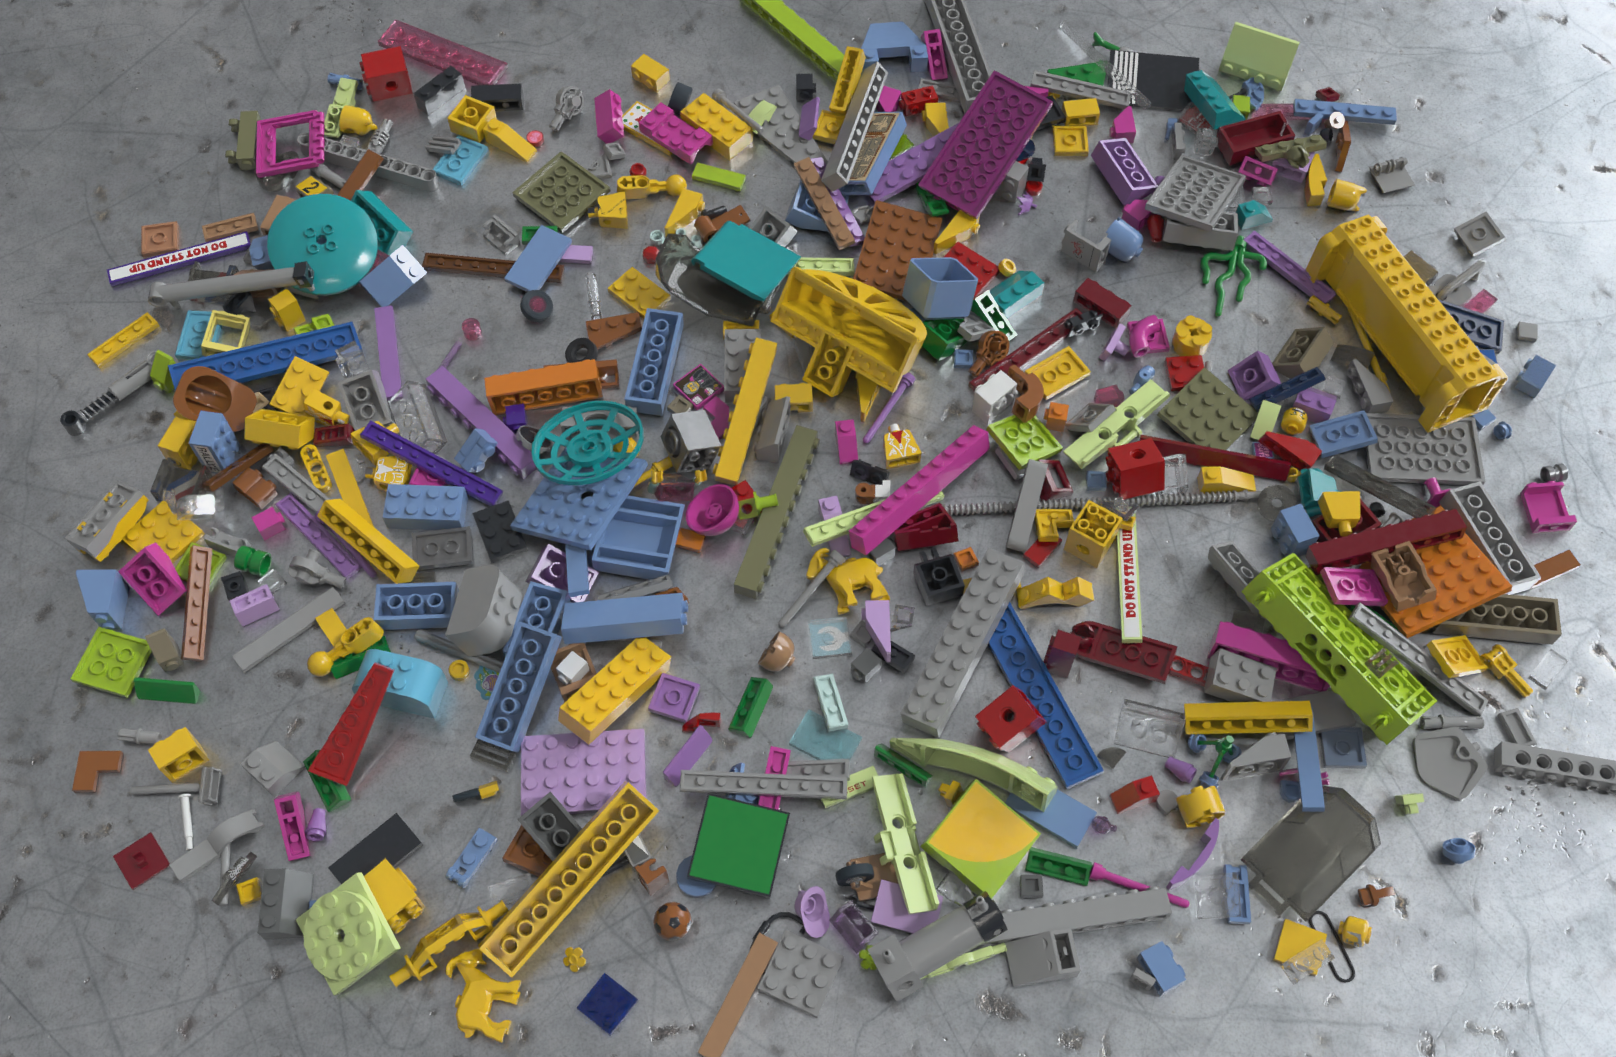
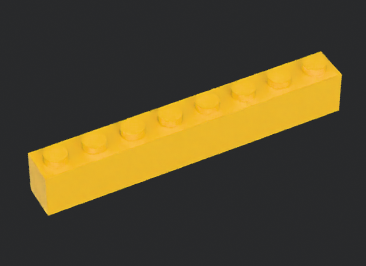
(746, 411)

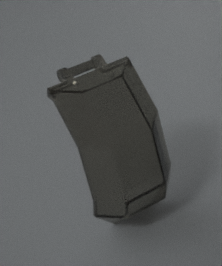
(701, 289)
(1312, 852)

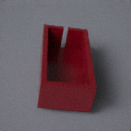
(1242, 137)

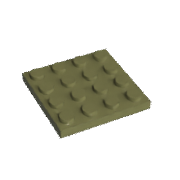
(561, 191)
(1208, 412)

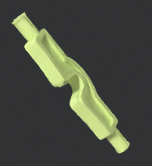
(969, 958)

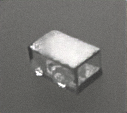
(1307, 961)

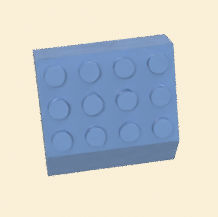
(639, 539)

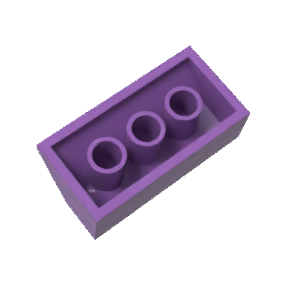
(1123, 170)

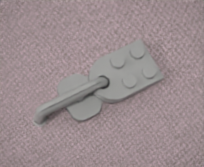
(1452, 288)

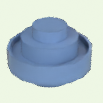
(1458, 850)

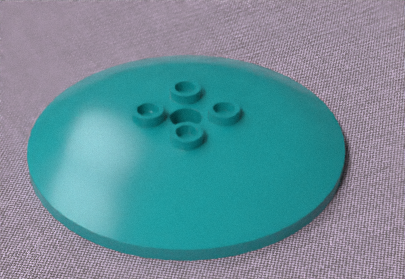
(345, 255)

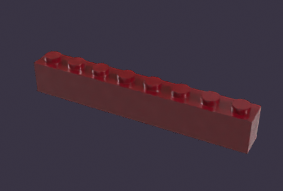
(1358, 547)

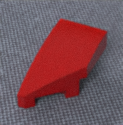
(704, 719)

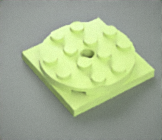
(366, 930)

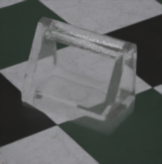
(1179, 462)

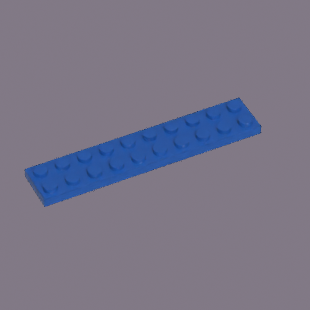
(273, 356)
(1026, 670)

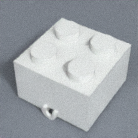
(994, 396)

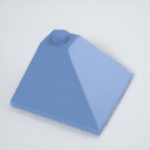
(803, 211)

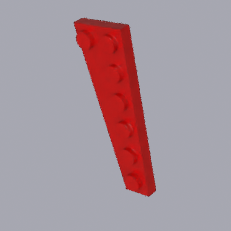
(345, 743)

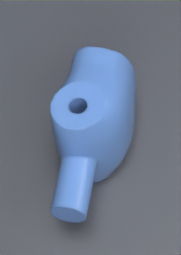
(1142, 377)

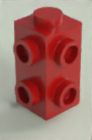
(914, 101)

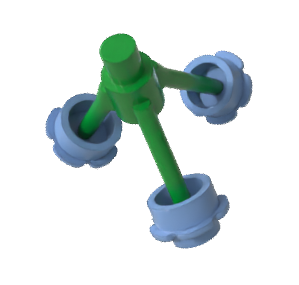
(1225, 749)

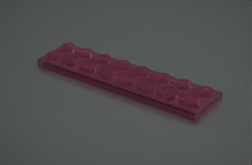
(443, 53)

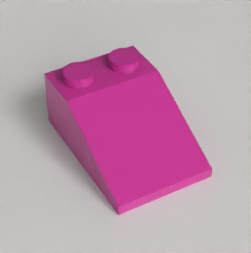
(154, 578)

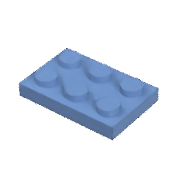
(1343, 434)

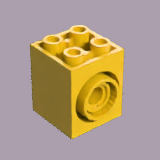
(1092, 533)
(394, 895)

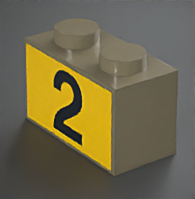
(312, 186)

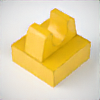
(950, 792)

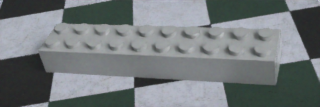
(960, 47)
(963, 643)

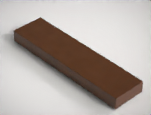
(237, 467)

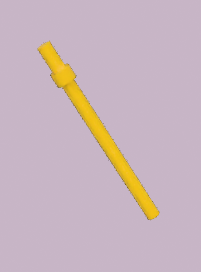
(1366, 345)

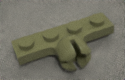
(1294, 151)

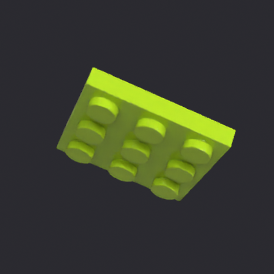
(1024, 440)
(112, 662)

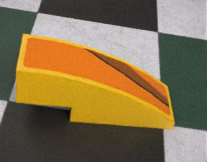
(1315, 182)

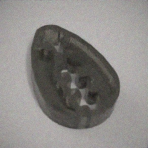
(279, 181)

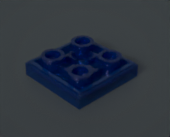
(607, 1004)

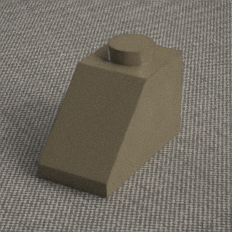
(165, 650)

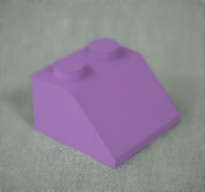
(1254, 375)
(1316, 404)

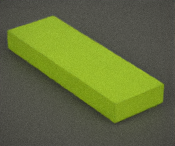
(718, 177)

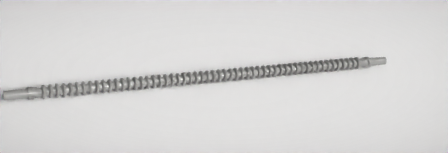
(1244, 496)

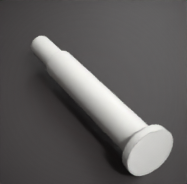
(186, 818)

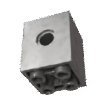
(690, 441)

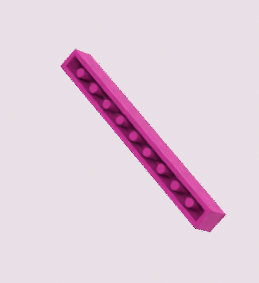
(919, 490)

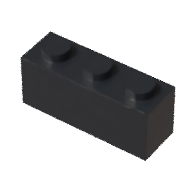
(439, 90)
(501, 96)

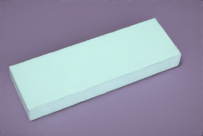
(830, 702)

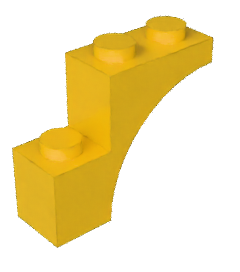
(1049, 591)

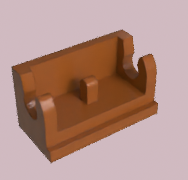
(652, 880)

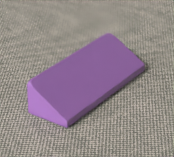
(809, 119)
(687, 755)

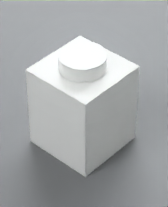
(572, 668)

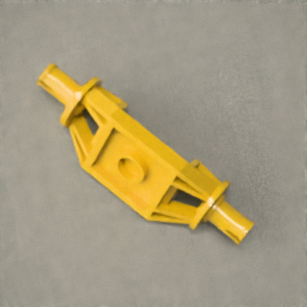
(437, 939)

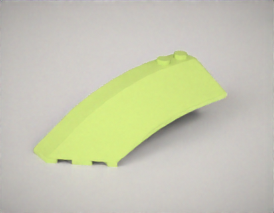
(981, 764)

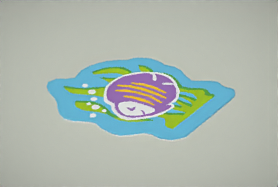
(486, 681)

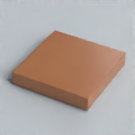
(159, 238)

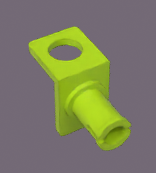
(757, 504)

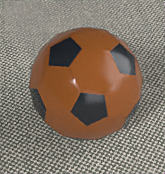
(672, 921)

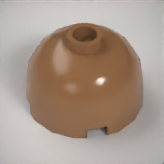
(778, 654)

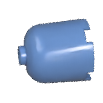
(1125, 240)

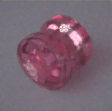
(470, 333)

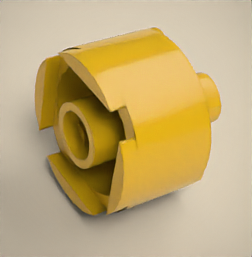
(1192, 336)
(1200, 806)

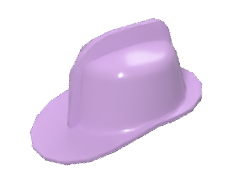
(813, 911)

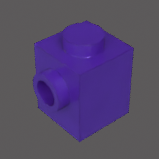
(515, 417)

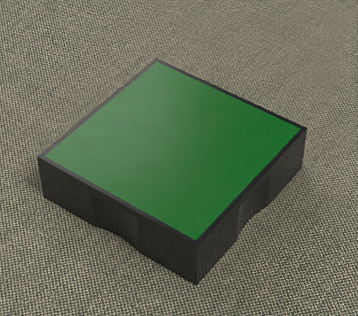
(738, 845)

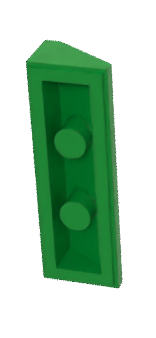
(352, 662)
(166, 690)
(751, 706)
(902, 765)
(332, 793)
(1058, 866)

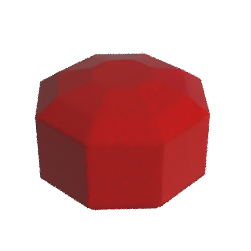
(650, 254)

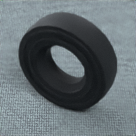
(577, 344)

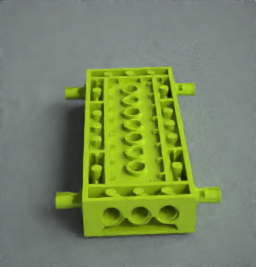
(1301, 606)

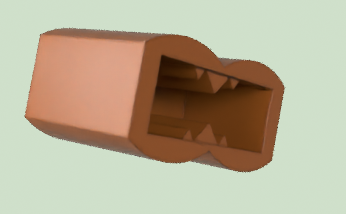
(255, 488)

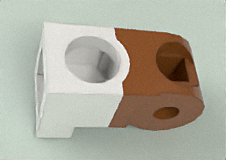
(871, 494)

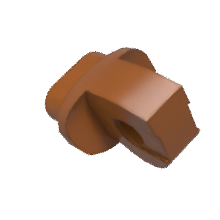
(1371, 896)

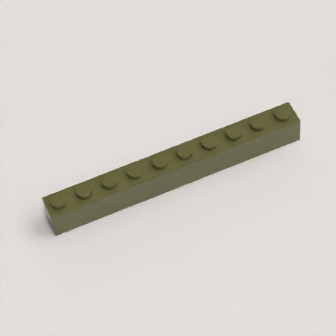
(774, 519)

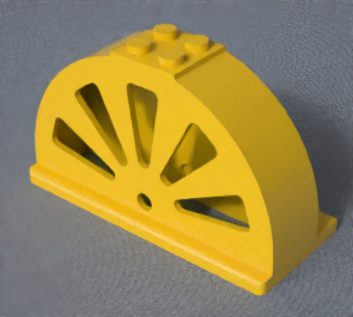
(849, 328)

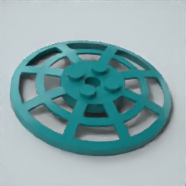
(598, 439)

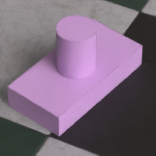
(1114, 344)

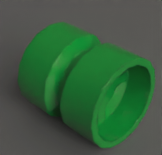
(254, 561)

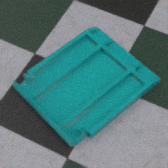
(746, 260)

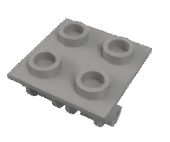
(1392, 175)

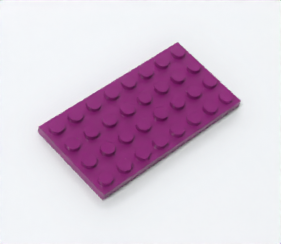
(985, 144)

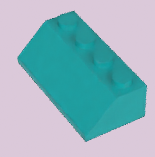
(1211, 100)
(389, 228)

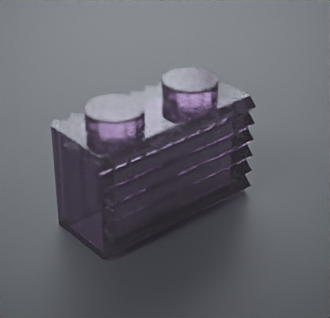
(853, 926)

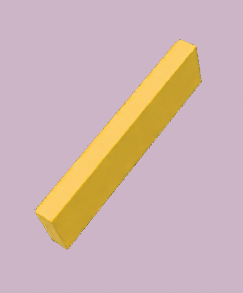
(123, 340)

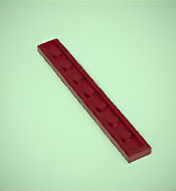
(1030, 350)
(1223, 458)

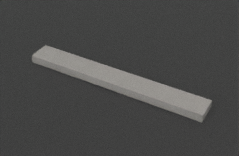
(1417, 659)
(763, 784)

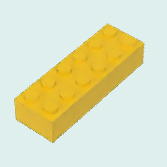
(614, 689)

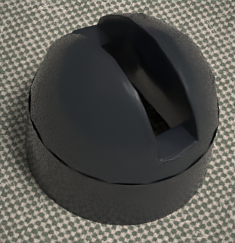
(1327, 134)
(1377, 509)

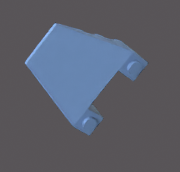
(894, 40)

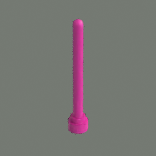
(1100, 873)

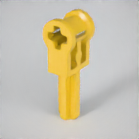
(1502, 666)

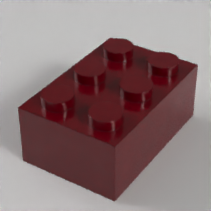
(1366, 522)

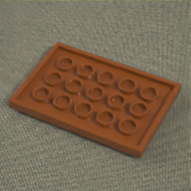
(891, 242)

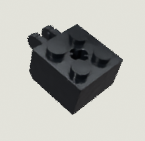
(938, 578)

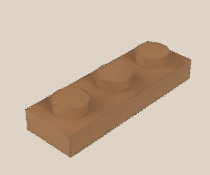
(230, 227)

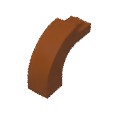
(1032, 392)

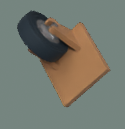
(865, 875)

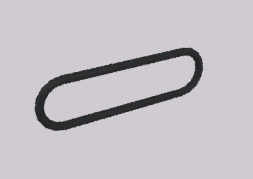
(1341, 946)

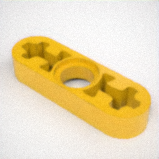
(311, 463)

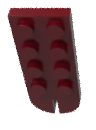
(1104, 646)

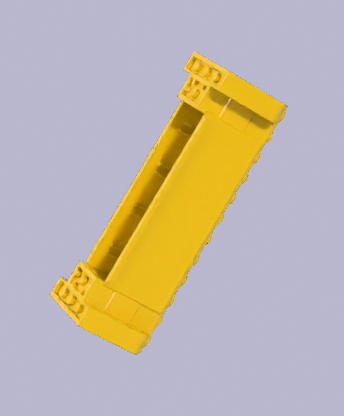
(1406, 322)

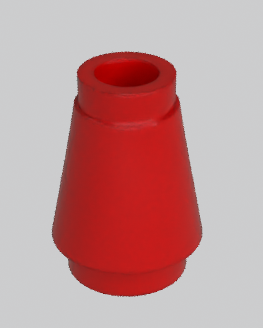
(1155, 225)

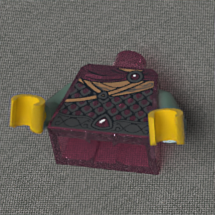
(674, 486)

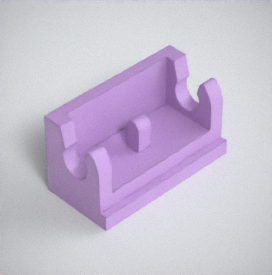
(254, 605)

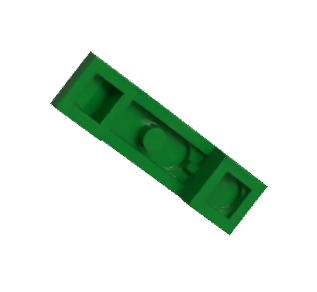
(932, 206)

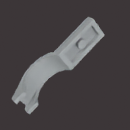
(217, 840)

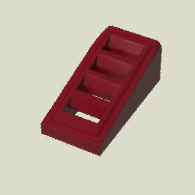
(344, 435)

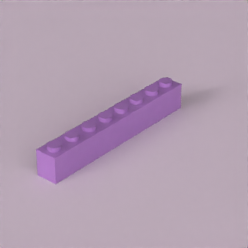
(477, 415)

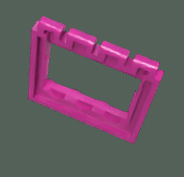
(266, 143)

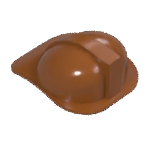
(213, 392)

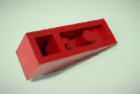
(1291, 449)

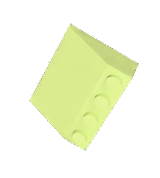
(1259, 55)

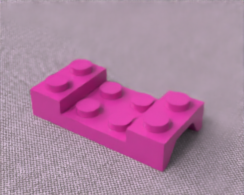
(674, 133)

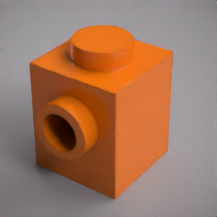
(1056, 416)

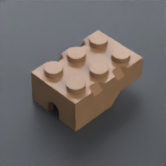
(1403, 576)

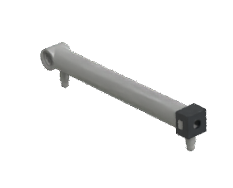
(298, 275)

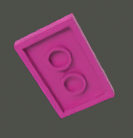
(1353, 586)

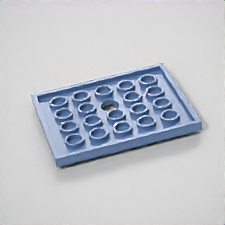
(560, 514)

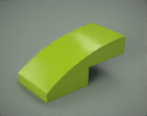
(316, 323)

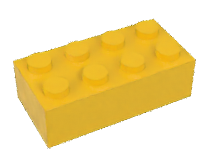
(728, 131)

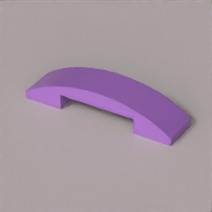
(1183, 875)

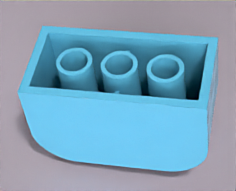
(415, 684)

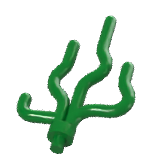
(1238, 254)

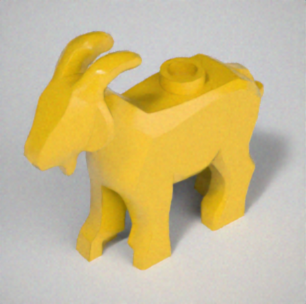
(849, 577)
(478, 996)

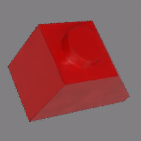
(1135, 795)

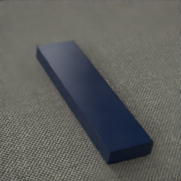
(1288, 388)

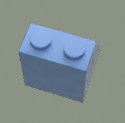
(104, 596)

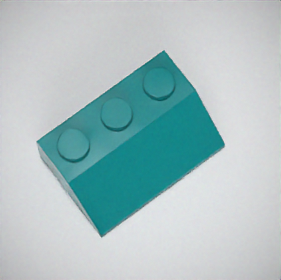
(1017, 292)

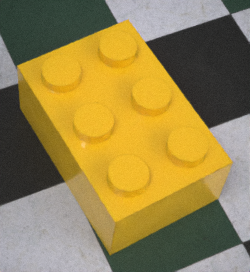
(279, 428)

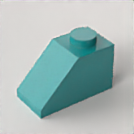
(1252, 214)

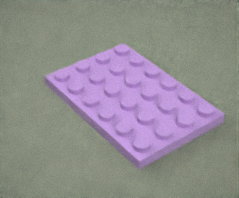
(581, 773)

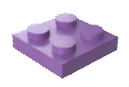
(674, 697)

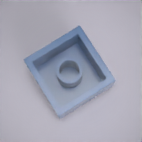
(1294, 531)

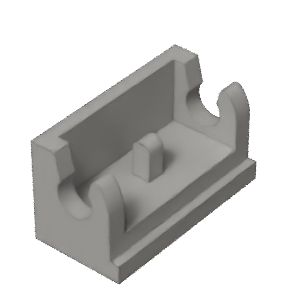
(501, 235)
(224, 542)

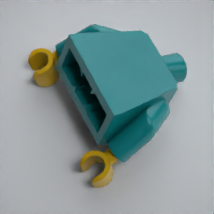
(1312, 484)

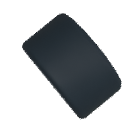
(680, 97)

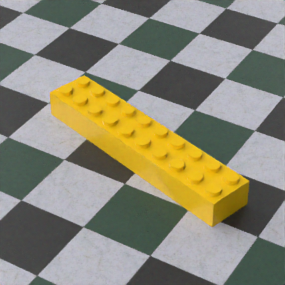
(568, 879)

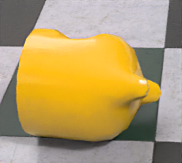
(356, 121)
(1345, 195)

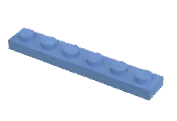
(1351, 112)

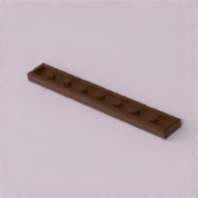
(478, 266)

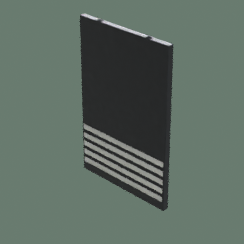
(1155, 76)

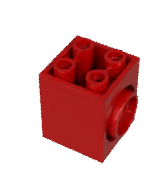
(385, 74)
(1135, 469)
(997, 722)

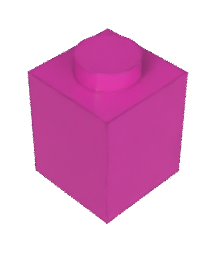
(269, 523)

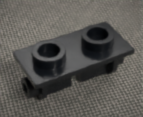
(1088, 321)
(868, 473)

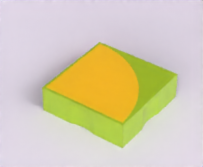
(980, 839)

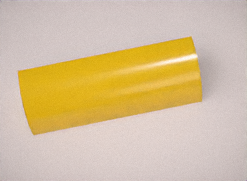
(847, 80)

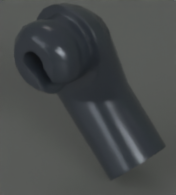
(713, 213)

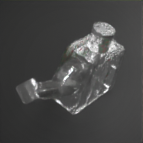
(195, 506)

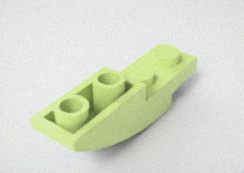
(344, 96)

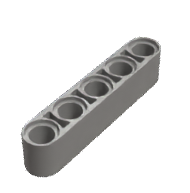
(1026, 505)

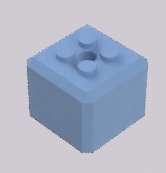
(939, 288)

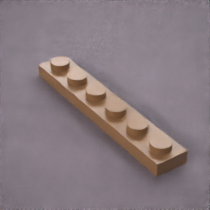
(824, 203)

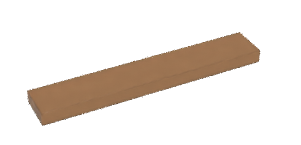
(738, 997)

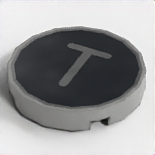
(527, 435)

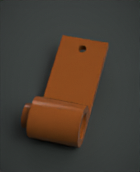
(708, 227)

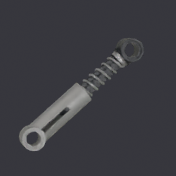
(75, 422)

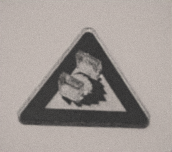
(358, 463)
(1122, 509)

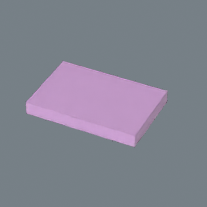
(892, 911)

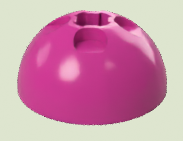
(713, 510)

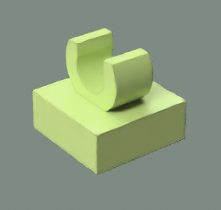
(1410, 802)

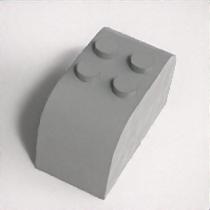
(484, 611)

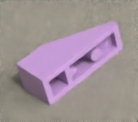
(828, 509)
(878, 625)

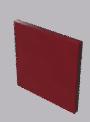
(141, 860)

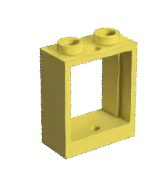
(225, 319)

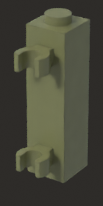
(246, 142)

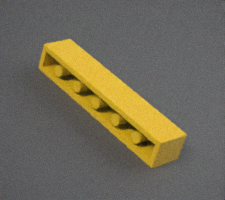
(368, 541)
(1248, 717)

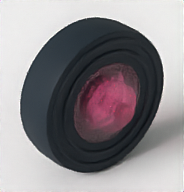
(536, 305)

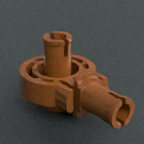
(987, 348)

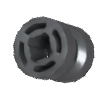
(1556, 473)

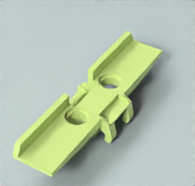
(1140, 403)
(902, 844)

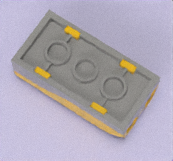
(108, 521)

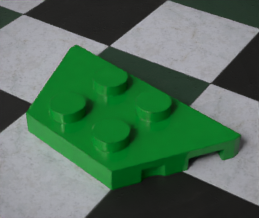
(1086, 72)

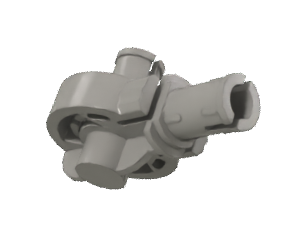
(567, 106)
(309, 571)

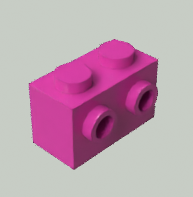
(1260, 171)

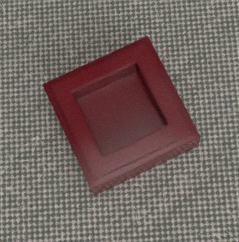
(1327, 94)

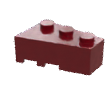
(926, 528)

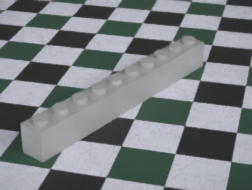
(854, 127)
(1085, 915)

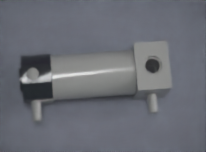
(936, 944)

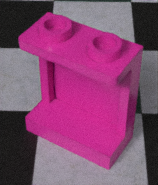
(1546, 507)

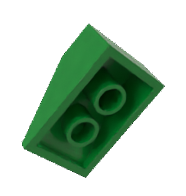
(943, 337)

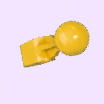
(640, 186)
(353, 640)

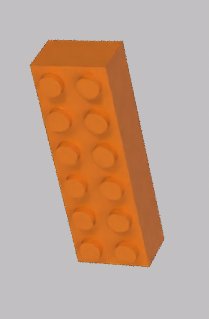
(544, 386)

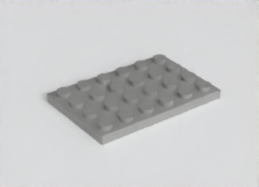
(1195, 193)
(1413, 455)

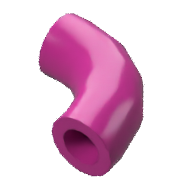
(1140, 334)

